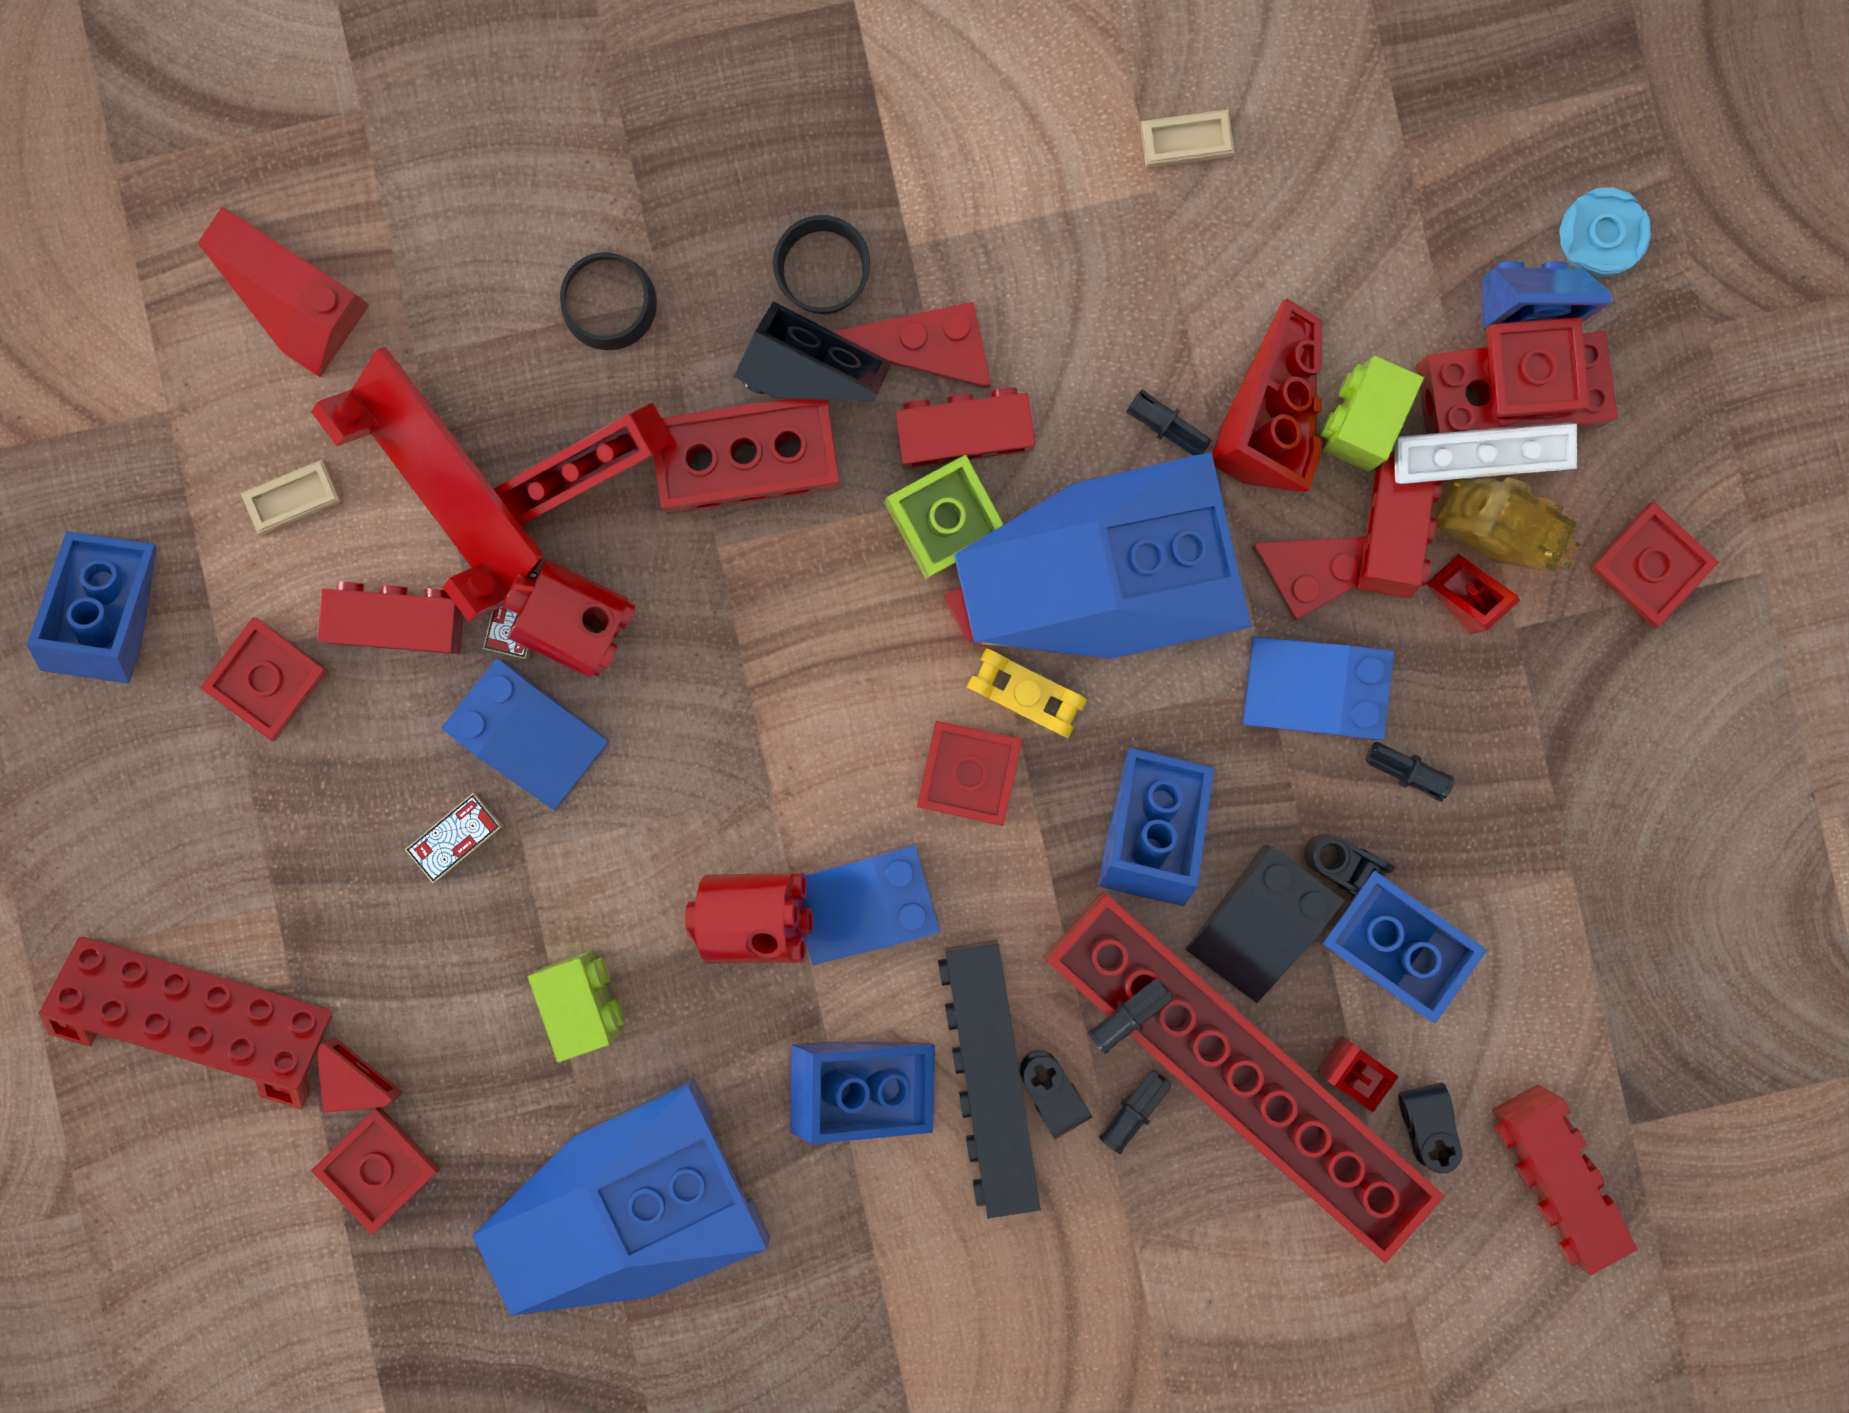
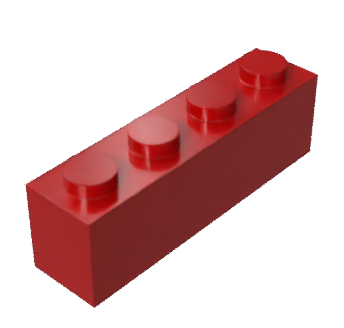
(585, 464)

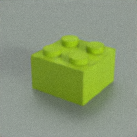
(1371, 413)
(943, 515)
(577, 1005)

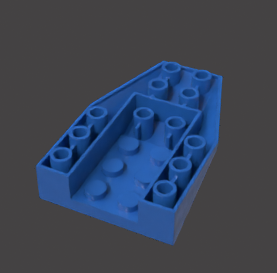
(1110, 567)
(623, 1212)

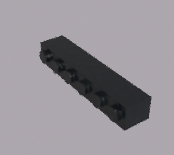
(992, 1079)

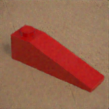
(289, 297)
(1273, 419)

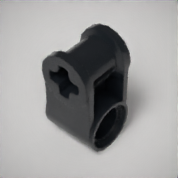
(1351, 866)
(1056, 1097)
(1430, 1119)

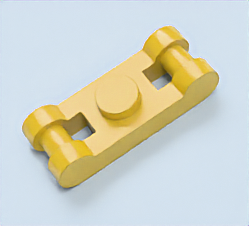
(1027, 693)

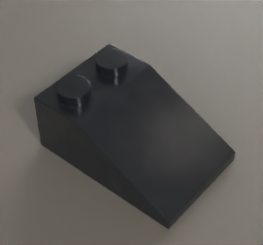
(807, 361)
(1264, 923)

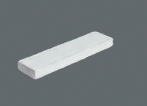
(1485, 452)

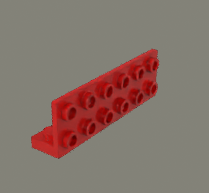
(441, 475)
(186, 1017)

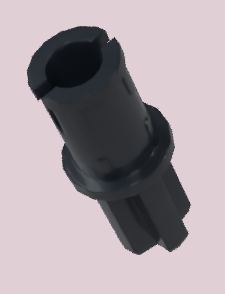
(1167, 423)
(1410, 771)
(1130, 1015)
(1135, 1111)

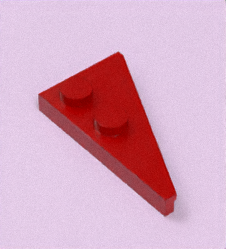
(932, 341)
(1312, 570)

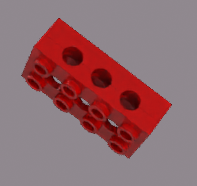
(1451, 373)
(765, 477)

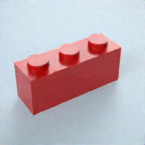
(965, 427)
(1398, 534)
(390, 619)

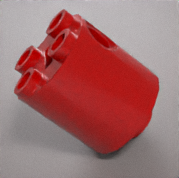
(553, 616)
(750, 918)

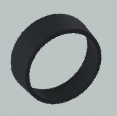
(816, 224)
(631, 334)

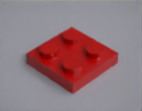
(1537, 367)
(1653, 564)
(264, 679)
(969, 773)
(375, 1170)

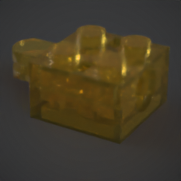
(1509, 523)

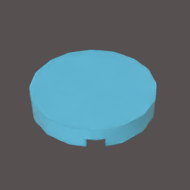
(1605, 232)

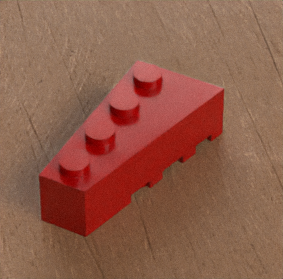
(1563, 1178)

